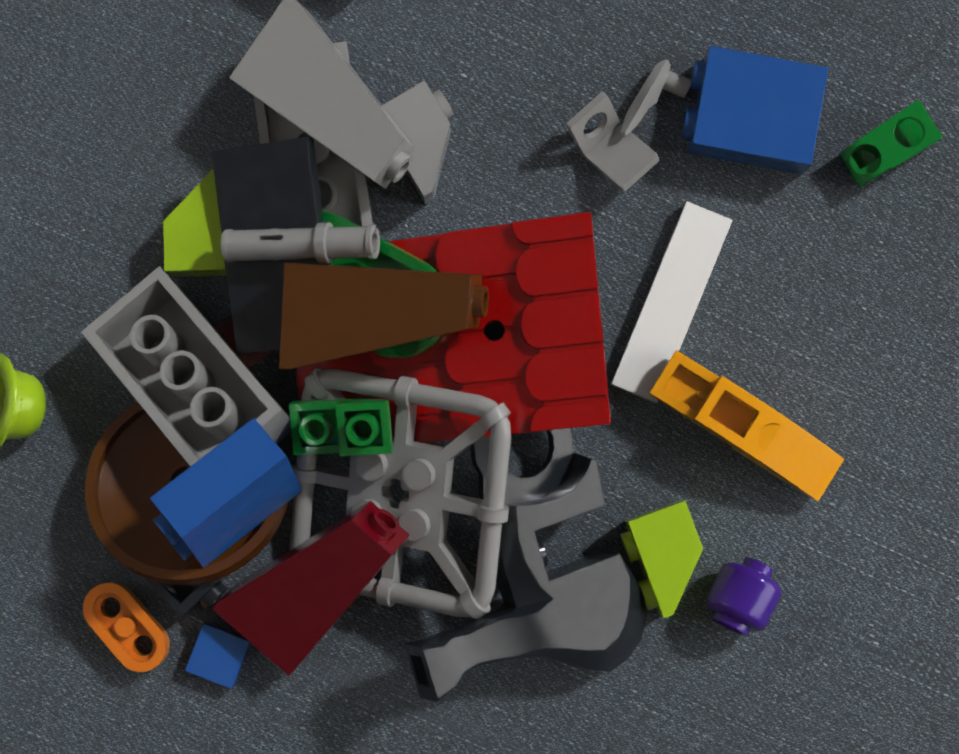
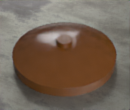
(122, 474)

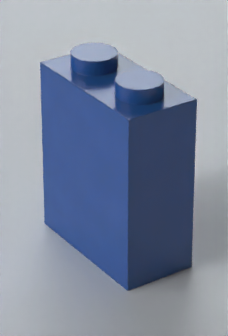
(755, 109)
(225, 494)

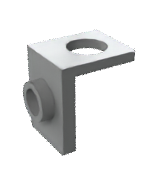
(616, 157)

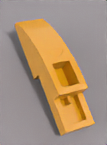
(747, 425)

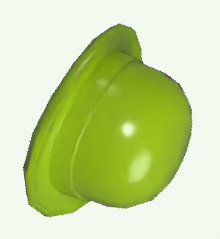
(20, 402)

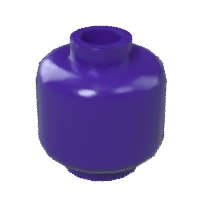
(743, 596)

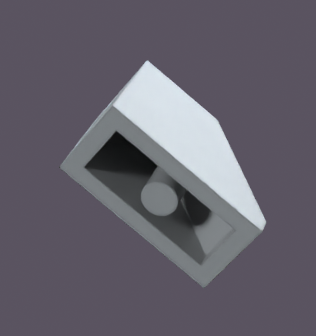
(426, 125)

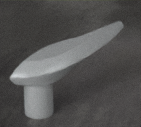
(659, 79)

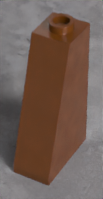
(359, 310)

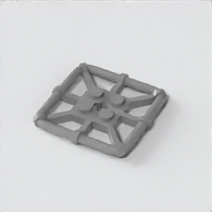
(428, 477)

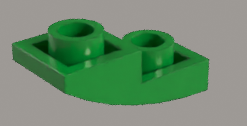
(341, 427)

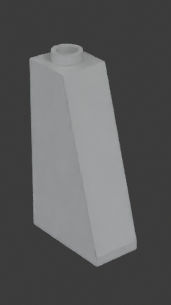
(316, 89)

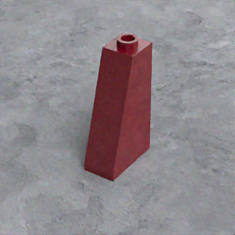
(307, 589)

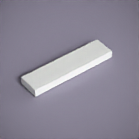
(671, 299)

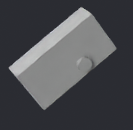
(181, 369)

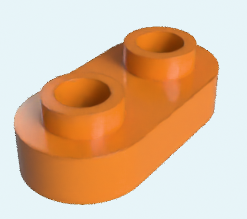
(124, 629)

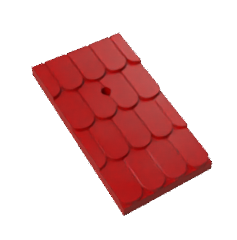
(552, 345)

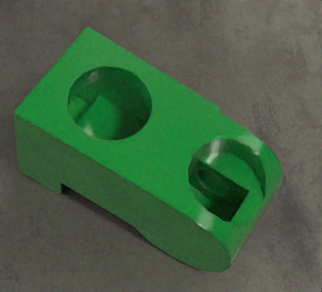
(890, 144)

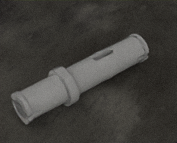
(317, 243)

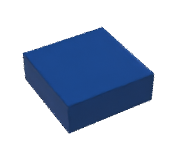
(218, 655)

